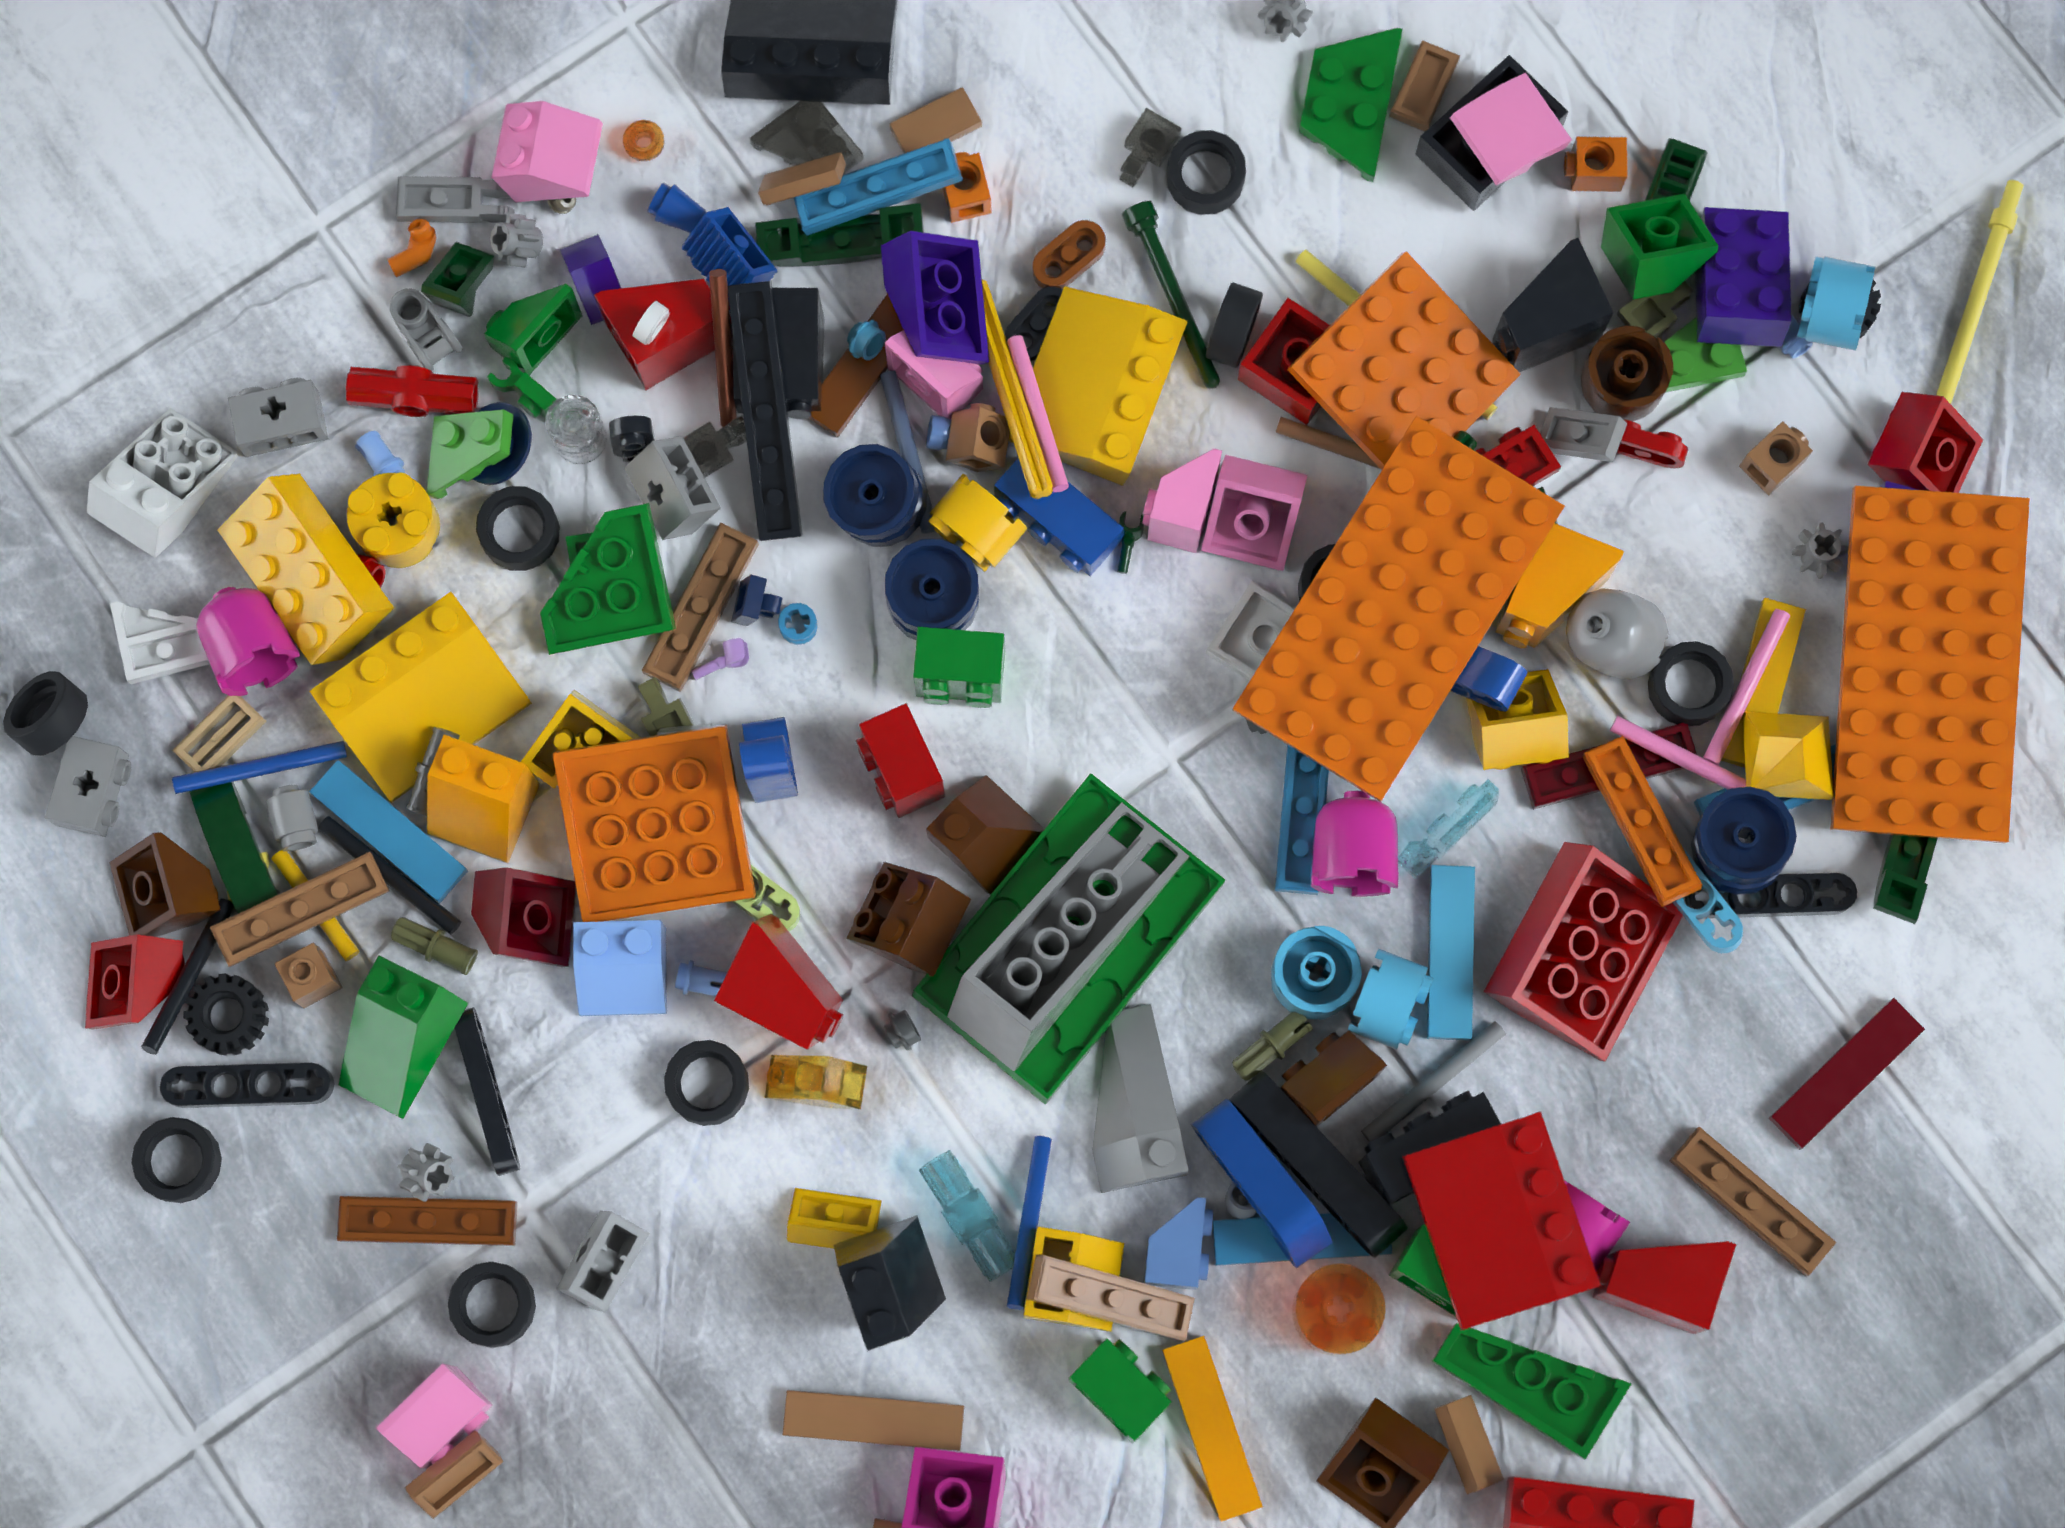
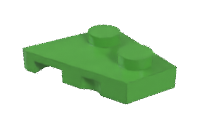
(1702, 362)
(465, 446)

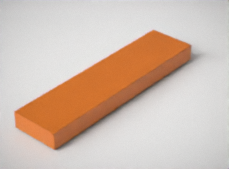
(1642, 821)

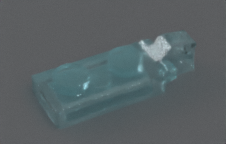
(1449, 830)

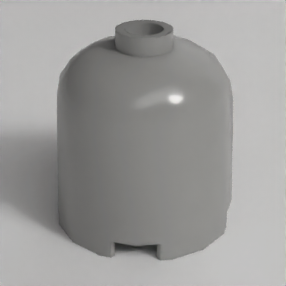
(1627, 640)

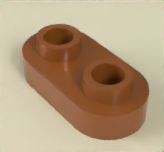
(1066, 256)

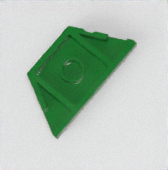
(1351, 98)

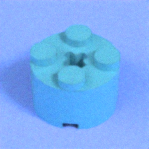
(1836, 302)
(1306, 949)
(1389, 1000)

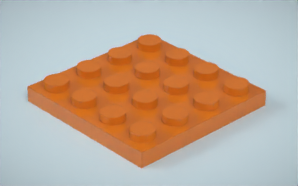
(1402, 356)
(654, 824)

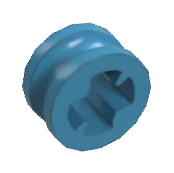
(790, 633)

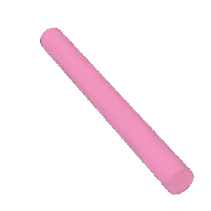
(1037, 412)
(1746, 686)
(1676, 754)

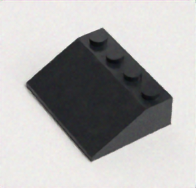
(810, 50)

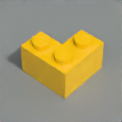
(573, 726)

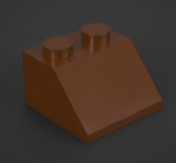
(1332, 1077)
(1383, 1465)

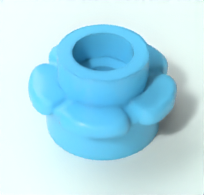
(866, 340)

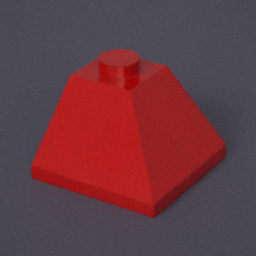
(130, 978)

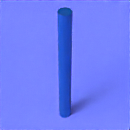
(259, 767)
(1029, 1222)

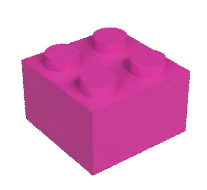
(954, 1490)

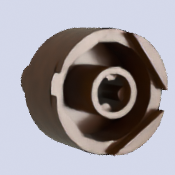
(1638, 355)

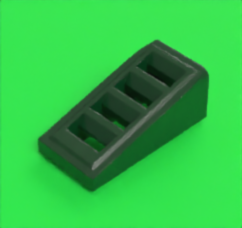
(1680, 153)

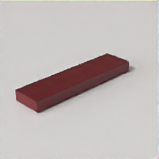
(1571, 778)
(1846, 1073)

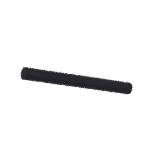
(391, 876)
(185, 981)

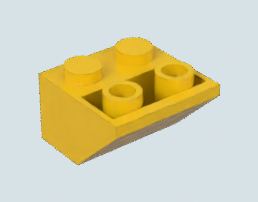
(1077, 1249)

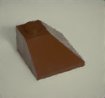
(984, 833)
(162, 887)

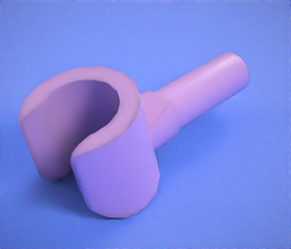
(735, 656)

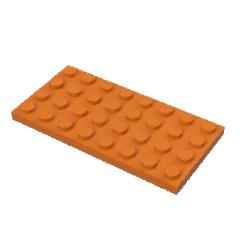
(1398, 608)
(1930, 664)

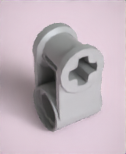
(427, 333)

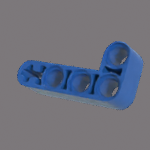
(1490, 679)
(768, 760)
(1263, 1183)

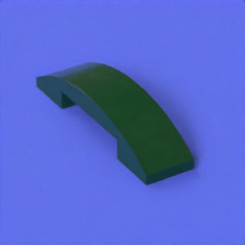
(844, 243)
(233, 845)
(1903, 876)

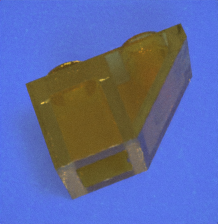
(816, 1081)

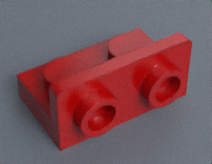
(1524, 455)

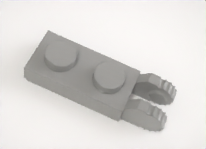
(449, 199)

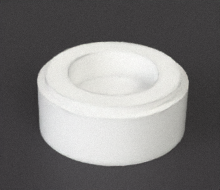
(651, 323)

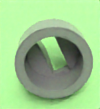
(1234, 1208)

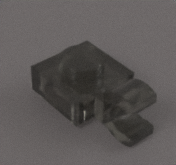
(1149, 142)
(712, 446)

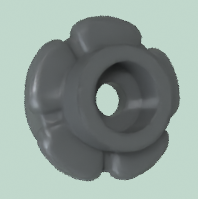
(902, 1030)

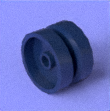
(877, 473)
(930, 566)
(1767, 834)

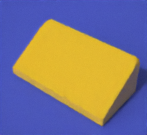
(830, 1218)

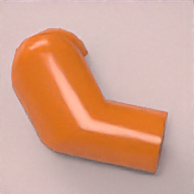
(418, 250)

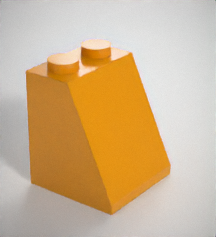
(1555, 579)
(478, 798)

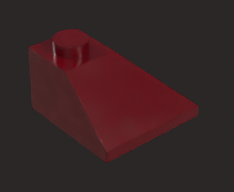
(524, 914)

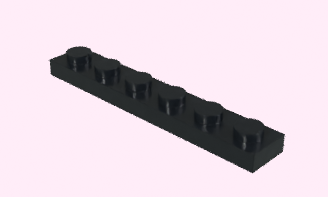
(765, 410)

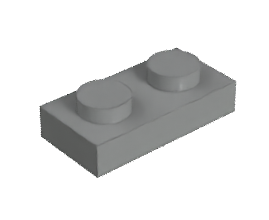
(1583, 433)

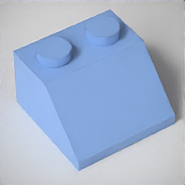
(620, 967)

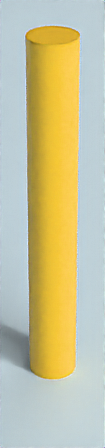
(332, 927)

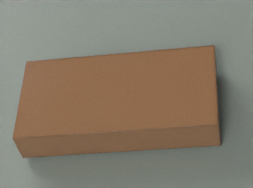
(1424, 86)
(941, 119)
(802, 179)
(1469, 1444)
(454, 1474)

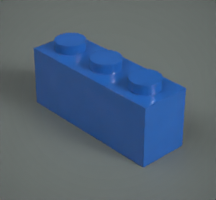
(1063, 519)

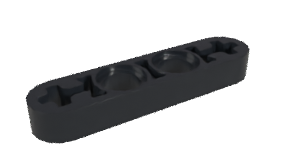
(1773, 905)
(247, 1081)
(486, 1093)

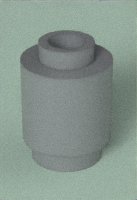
(292, 818)

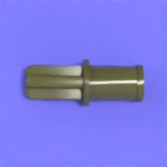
(434, 945)
(1271, 1045)

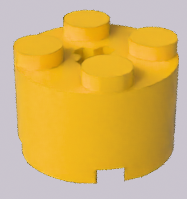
(370, 515)
(977, 521)

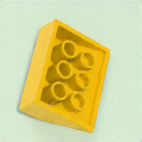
(1103, 378)
(418, 678)

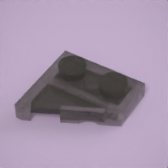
(807, 134)

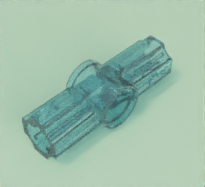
(969, 1215)

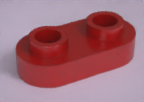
(1659, 449)

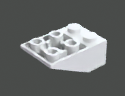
(159, 482)

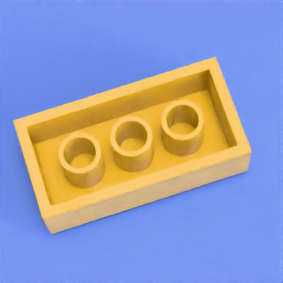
(305, 568)

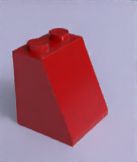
(681, 341)
(780, 986)
(1667, 1282)

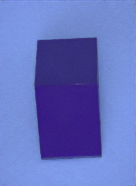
(590, 273)

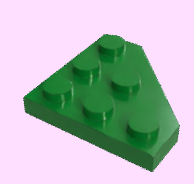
(611, 587)

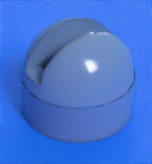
(938, 433)

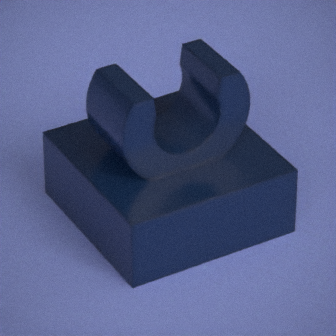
(753, 602)

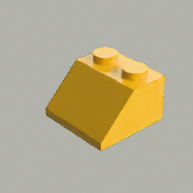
(1526, 733)

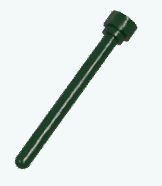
(1142, 221)

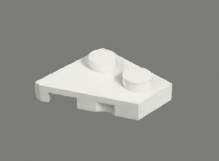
(156, 642)

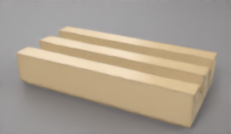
(231, 745)

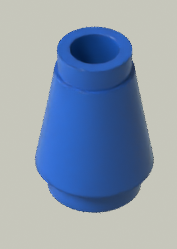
(675, 208)

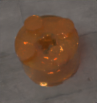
(1351, 1288)

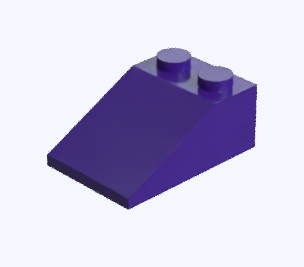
(938, 295)

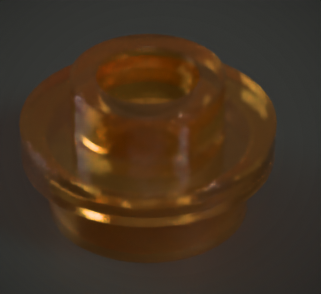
(641, 129)

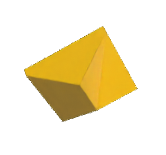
(1788, 754)

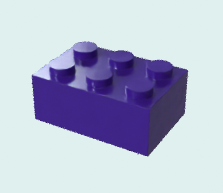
(1747, 283)

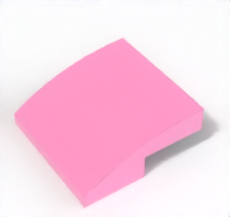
(1510, 128)

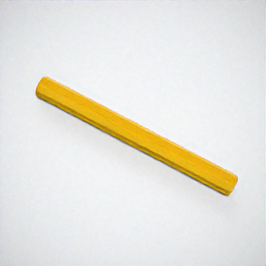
(1014, 403)

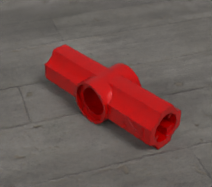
(411, 391)

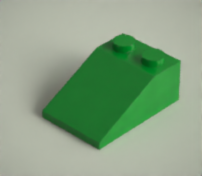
(396, 1035)

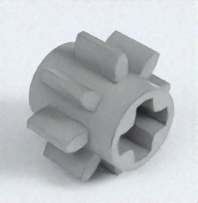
(1284, 17)
(516, 240)
(1827, 539)
(426, 1172)

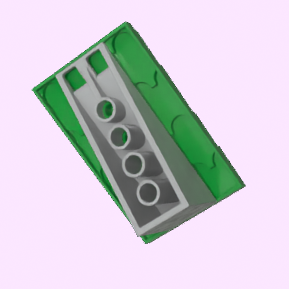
(1068, 938)

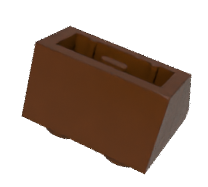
(909, 918)

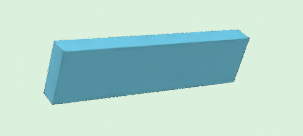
(1451, 952)

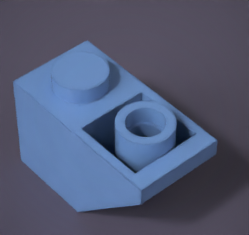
(1175, 1249)

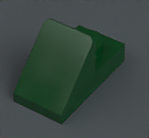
(457, 278)

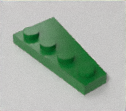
(1543, 1391)

